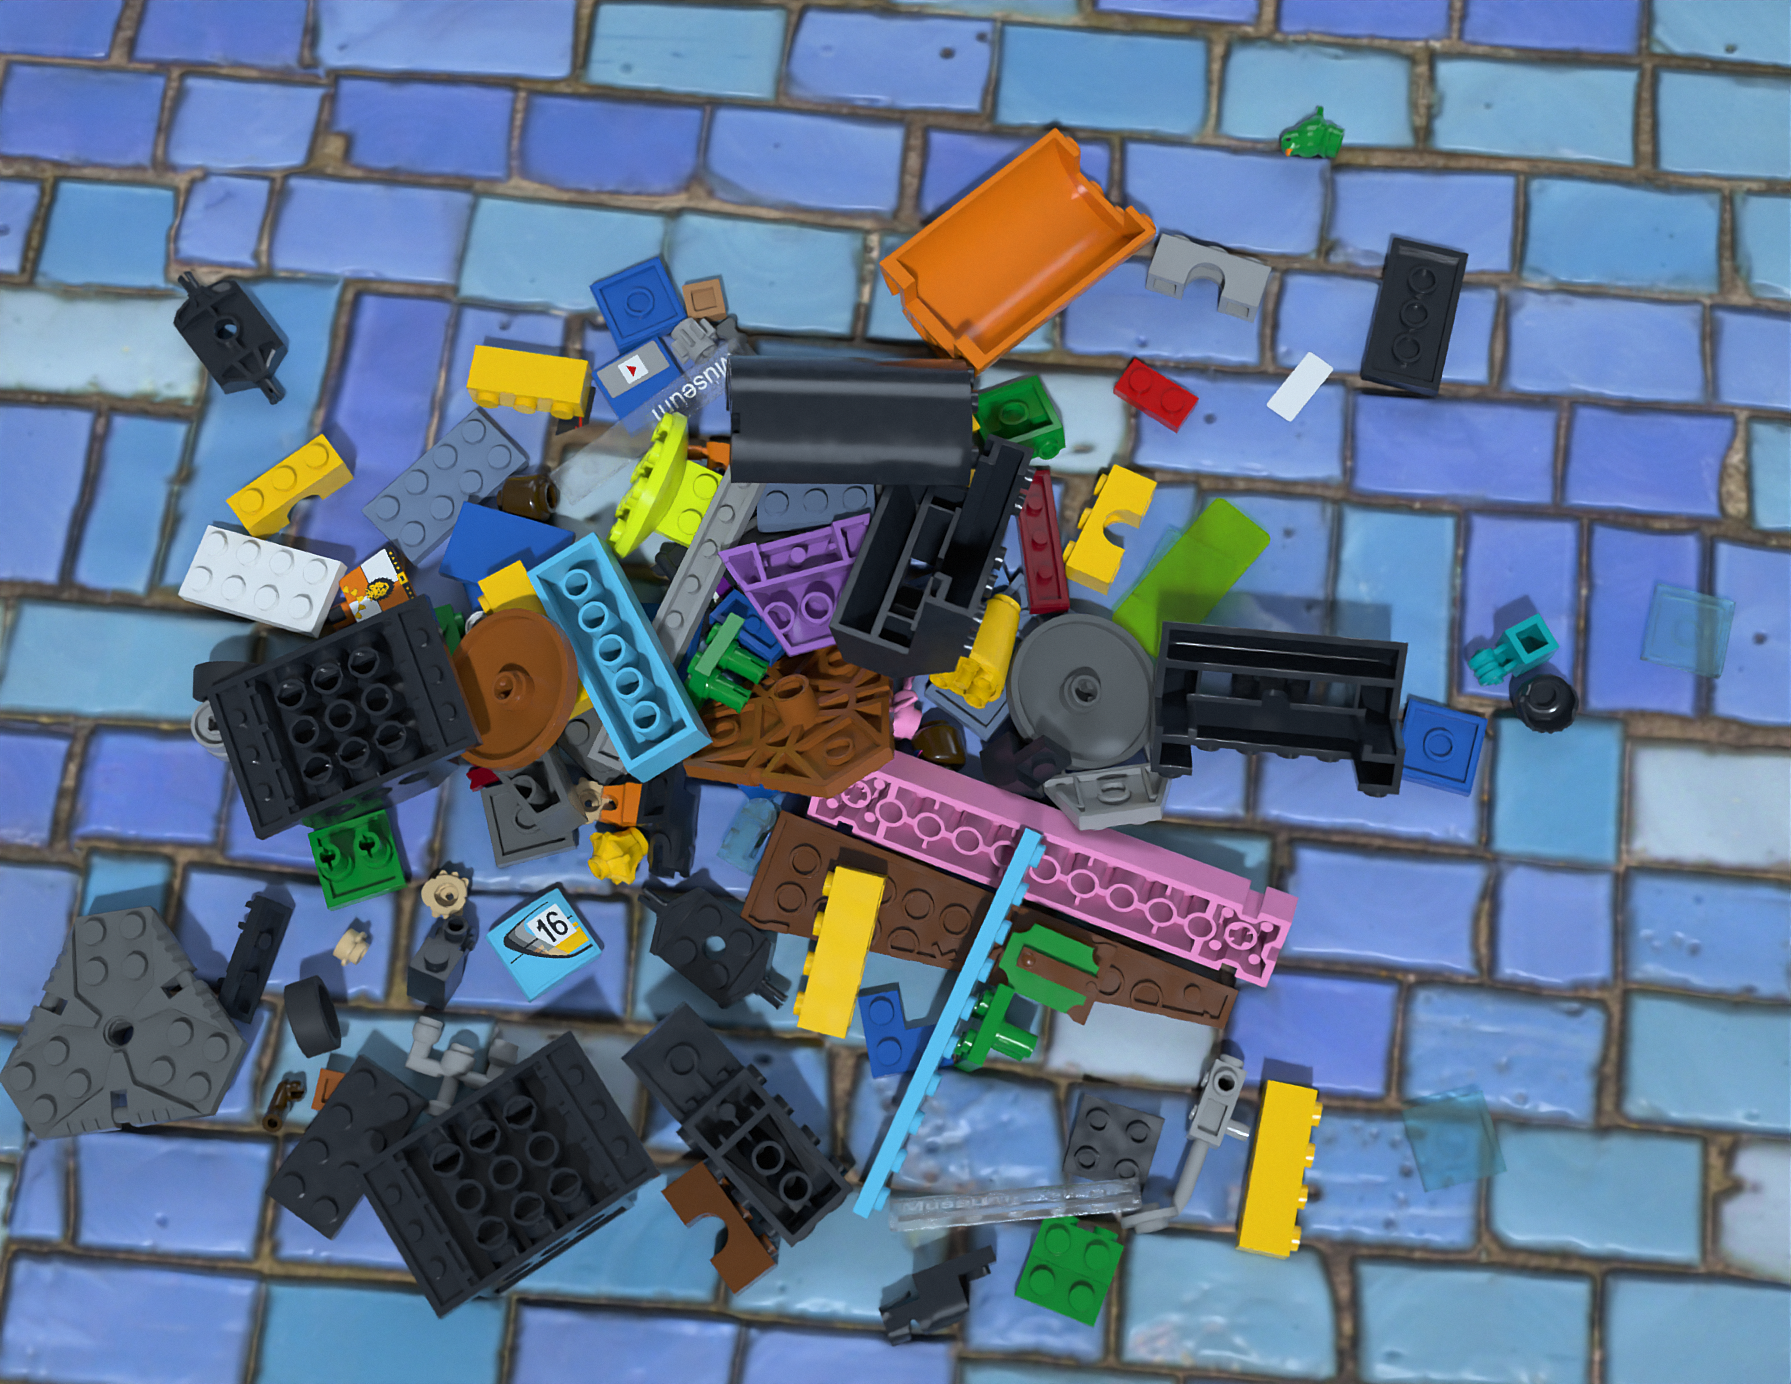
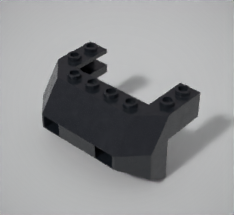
(958, 531)
(1278, 697)

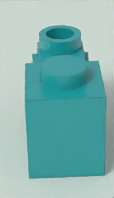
(1517, 652)

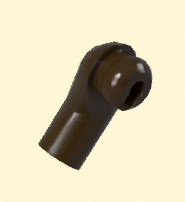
(281, 1103)

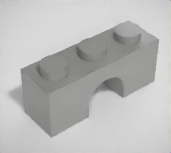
(1181, 262)

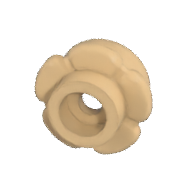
(351, 947)

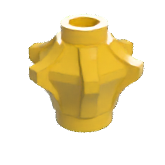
(617, 854)

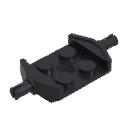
(237, 362)
(681, 938)

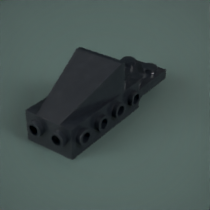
(739, 1126)

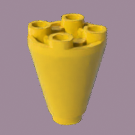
(985, 672)

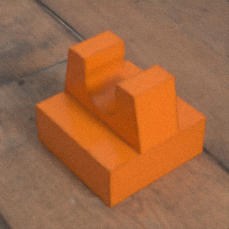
(626, 801)

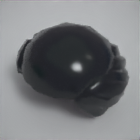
(1546, 703)

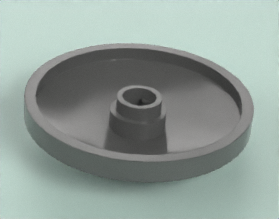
(1083, 688)

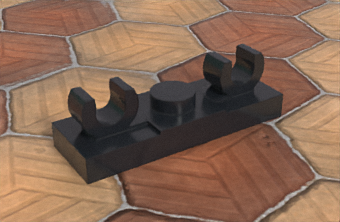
(253, 957)

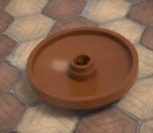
(518, 686)

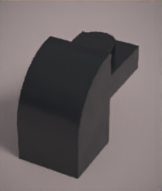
(1023, 767)

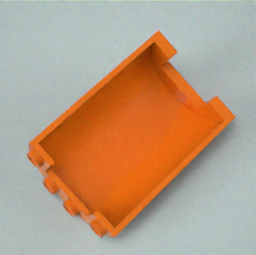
(1012, 255)

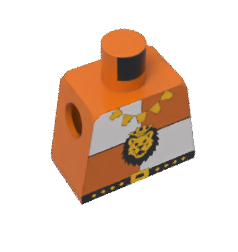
(372, 589)

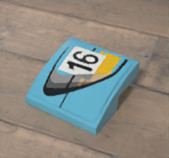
(543, 945)

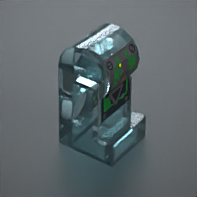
(749, 833)

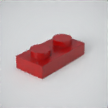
(1155, 395)

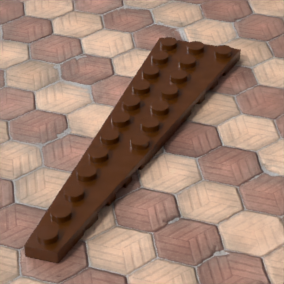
(938, 917)

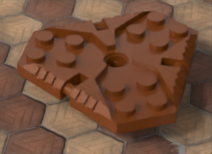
(803, 730)

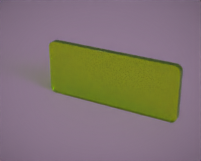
(1193, 574)

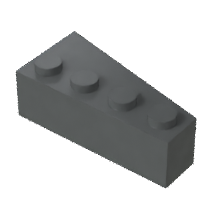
(546, 794)

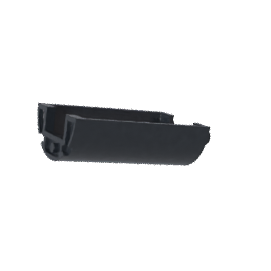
(850, 420)

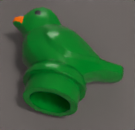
(1314, 138)

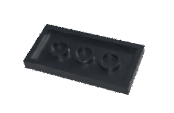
(1414, 317)
(356, 1124)

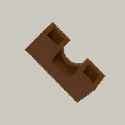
(745, 1256)

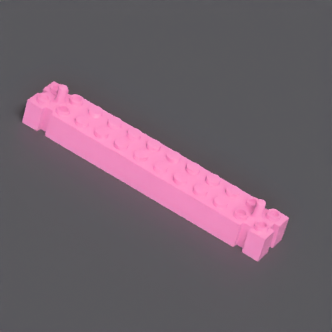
(1083, 873)

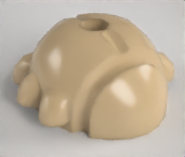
(591, 792)
(436, 894)

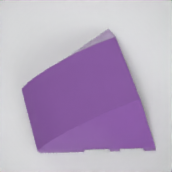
(799, 580)

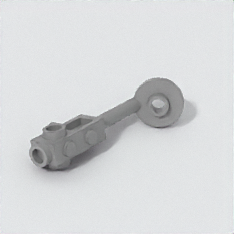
(1208, 1124)

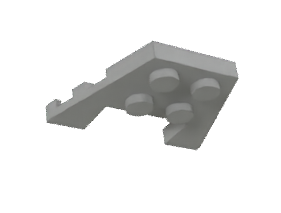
(1110, 795)

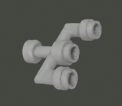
(456, 1063)

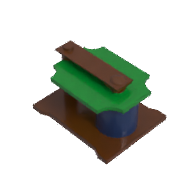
(1052, 966)

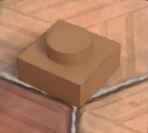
(704, 301)

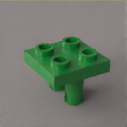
(722, 654)
(357, 860)
(992, 1031)

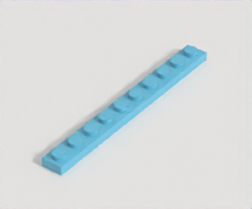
(943, 1040)

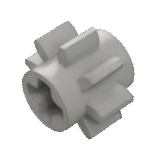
(693, 340)

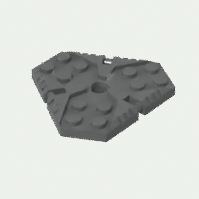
(75, 1065)

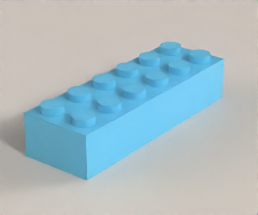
(620, 658)

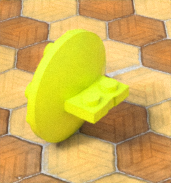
(666, 492)

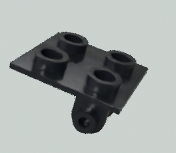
(1112, 1142)

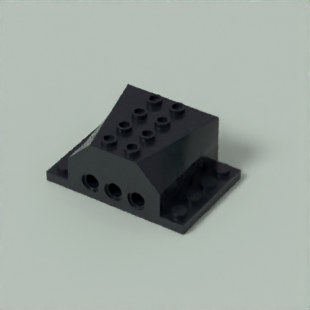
(346, 722)
(507, 1177)

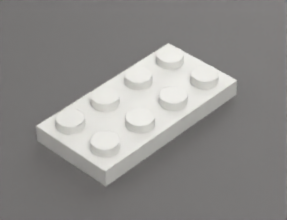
(262, 581)

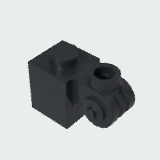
(438, 964)

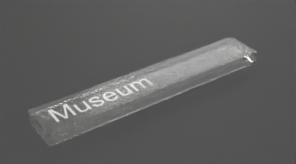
(633, 433)
(1014, 1204)

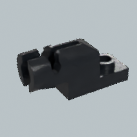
(670, 818)
(938, 1296)

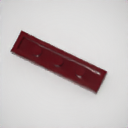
(1042, 549)

